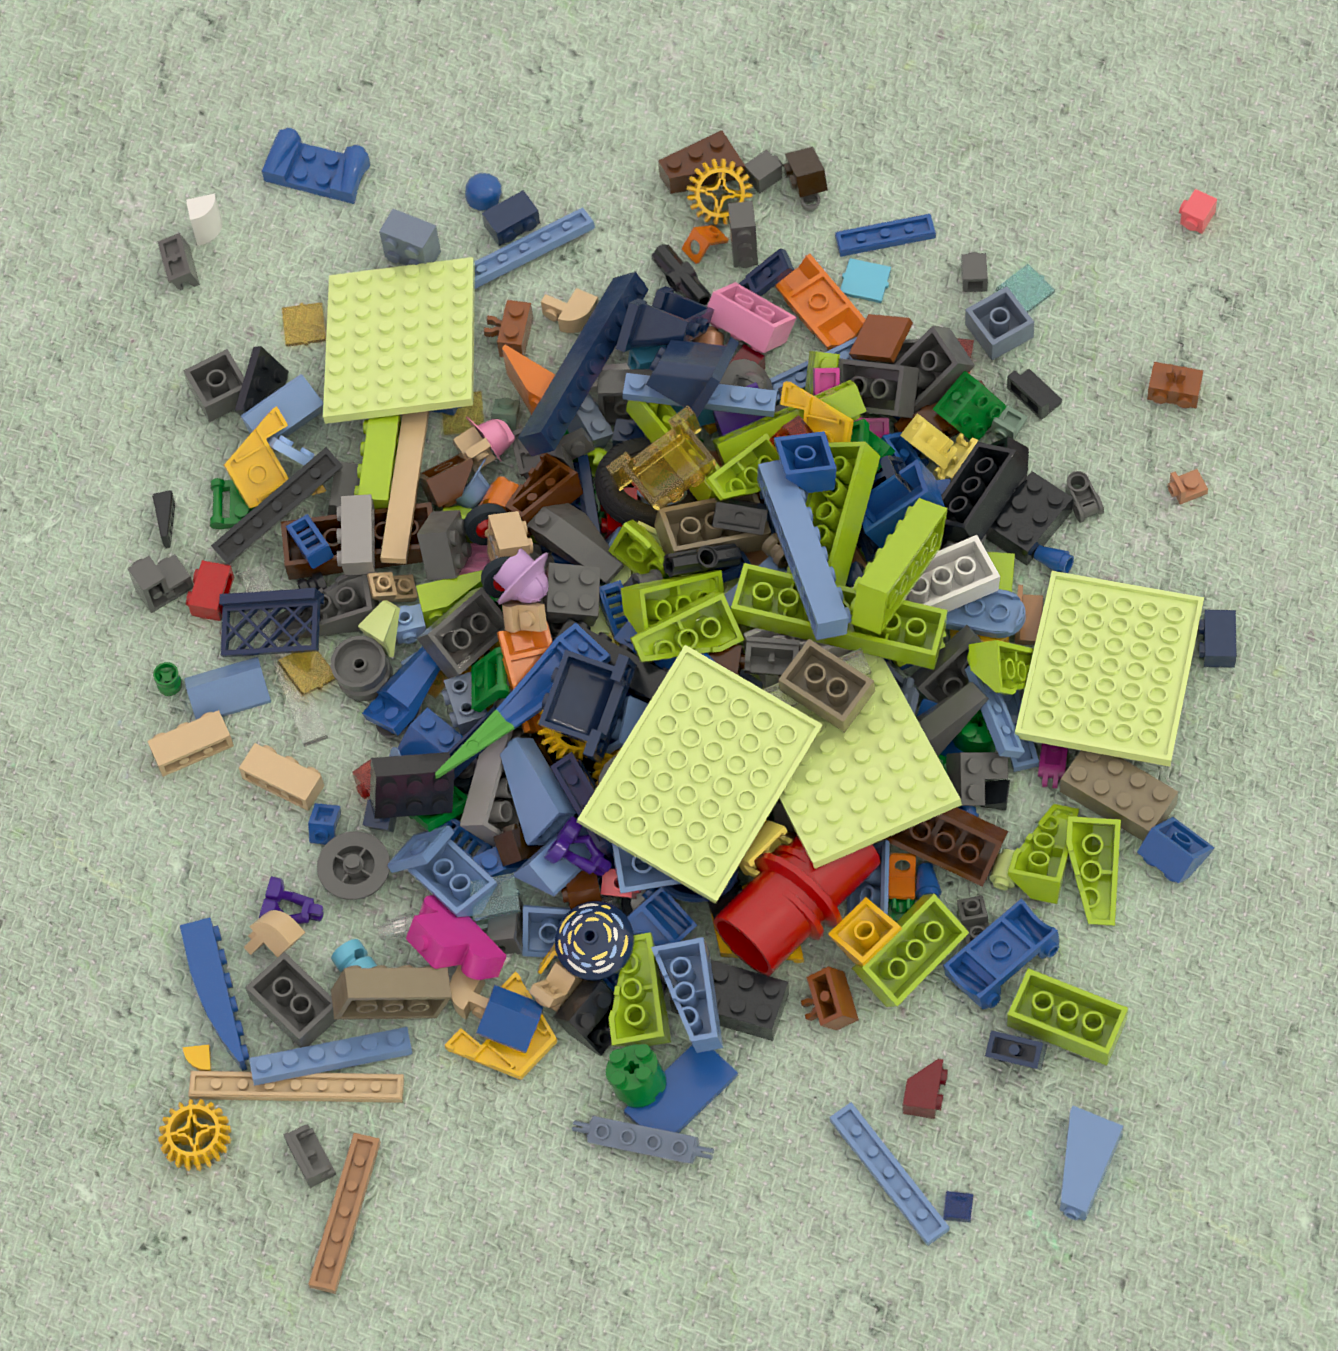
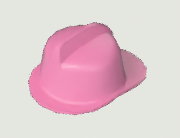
(496, 433)

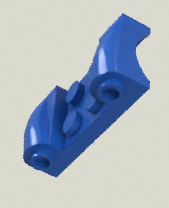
(315, 168)
(661, 917)
(1000, 954)

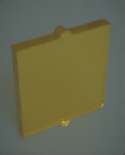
(303, 324)
(458, 423)
(307, 671)

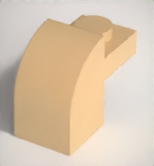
(570, 315)
(474, 446)
(524, 616)
(276, 931)
(555, 988)
(466, 994)

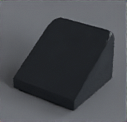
(996, 794)

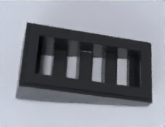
(165, 509)

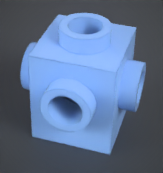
(410, 624)

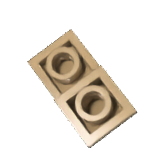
(392, 588)

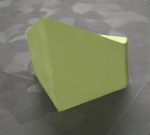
(382, 626)

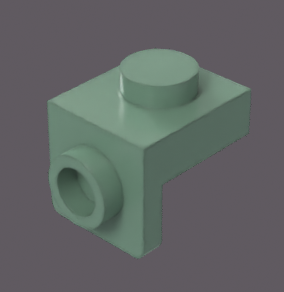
(507, 411)
(1008, 424)

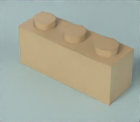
(190, 743)
(282, 776)

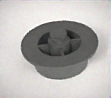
(353, 865)

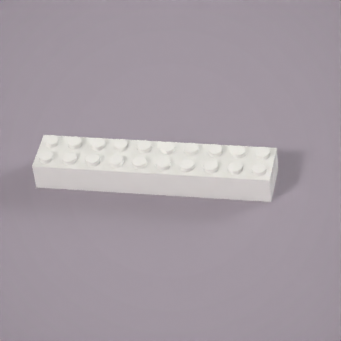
(950, 581)

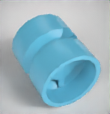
(352, 954)

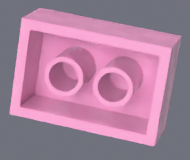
(750, 317)

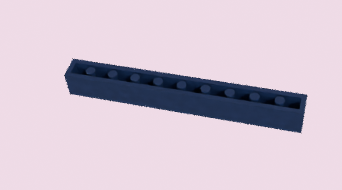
(581, 366)

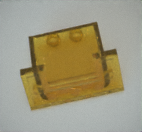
(668, 464)

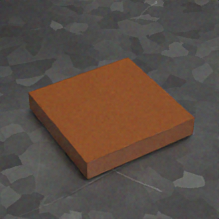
(881, 338)

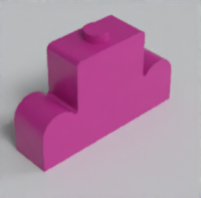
(454, 941)

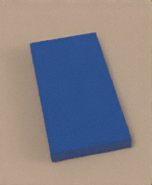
(690, 1087)

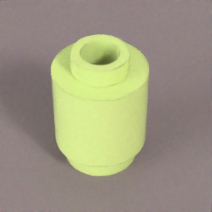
(999, 873)

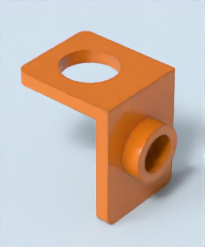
(705, 236)
(902, 881)

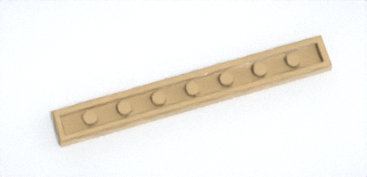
(404, 488)
(313, 1087)

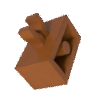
(513, 328)
(1175, 385)
(831, 999)

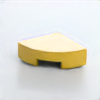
(198, 1057)

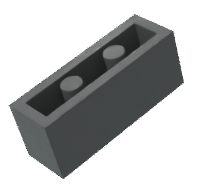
(743, 234)

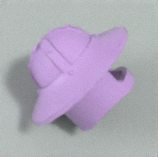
(523, 578)

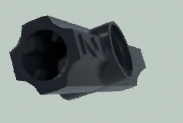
(680, 275)
(690, 563)

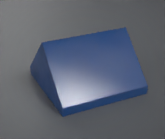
(510, 1019)

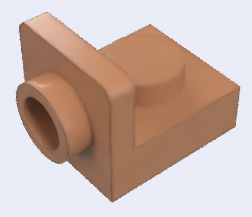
(1187, 486)

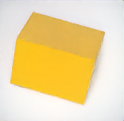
(864, 932)

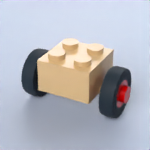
(502, 534)

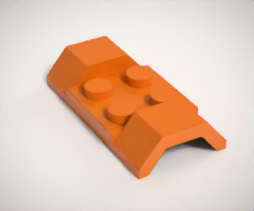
(820, 304)
(520, 654)

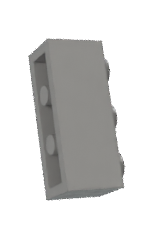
(356, 535)

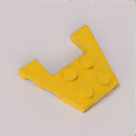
(818, 414)
(255, 465)
(500, 1056)

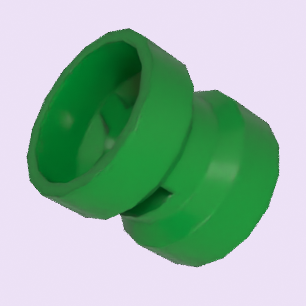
(166, 673)

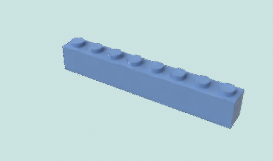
(804, 552)

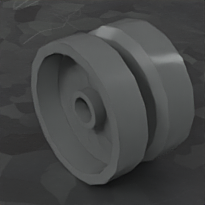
(360, 667)

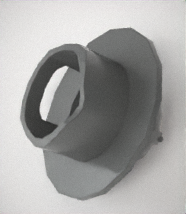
(746, 372)

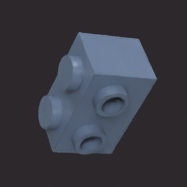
(592, 422)
(459, 697)

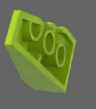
(654, 600)
(1000, 665)
(1095, 859)

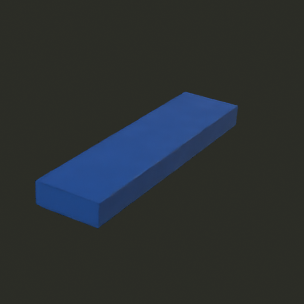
(885, 235)

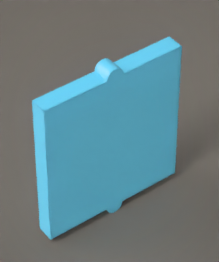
(865, 280)

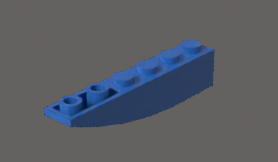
(213, 985)

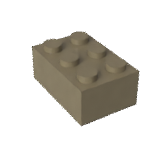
(826, 685)

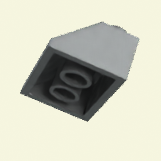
(949, 668)

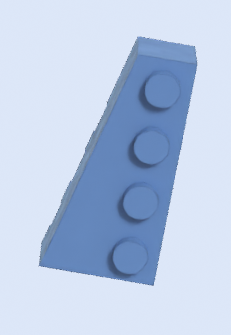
(691, 984)

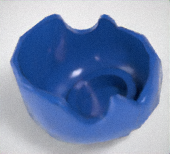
(483, 191)

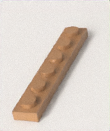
(344, 1213)

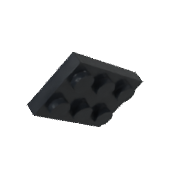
(261, 379)

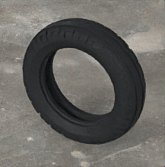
(618, 503)

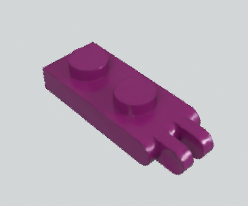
(1052, 764)

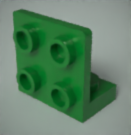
(969, 407)

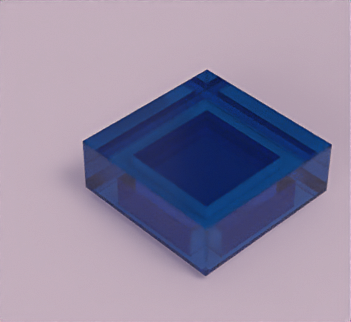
(958, 1206)

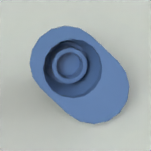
(474, 490)

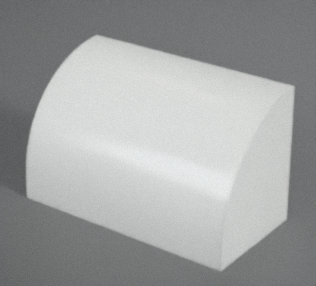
(204, 218)

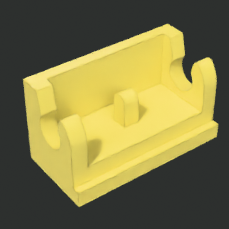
(930, 441)
(958, 459)
(766, 841)

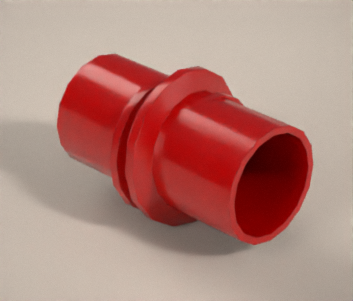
(789, 903)

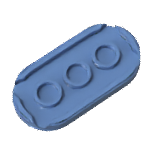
(990, 616)

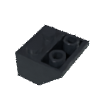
(587, 1015)

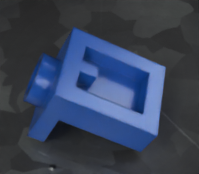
(323, 823)

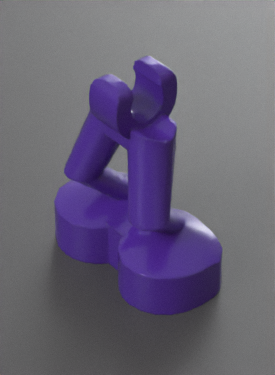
(568, 836)
(276, 893)

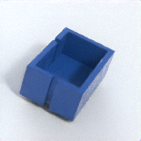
(892, 498)

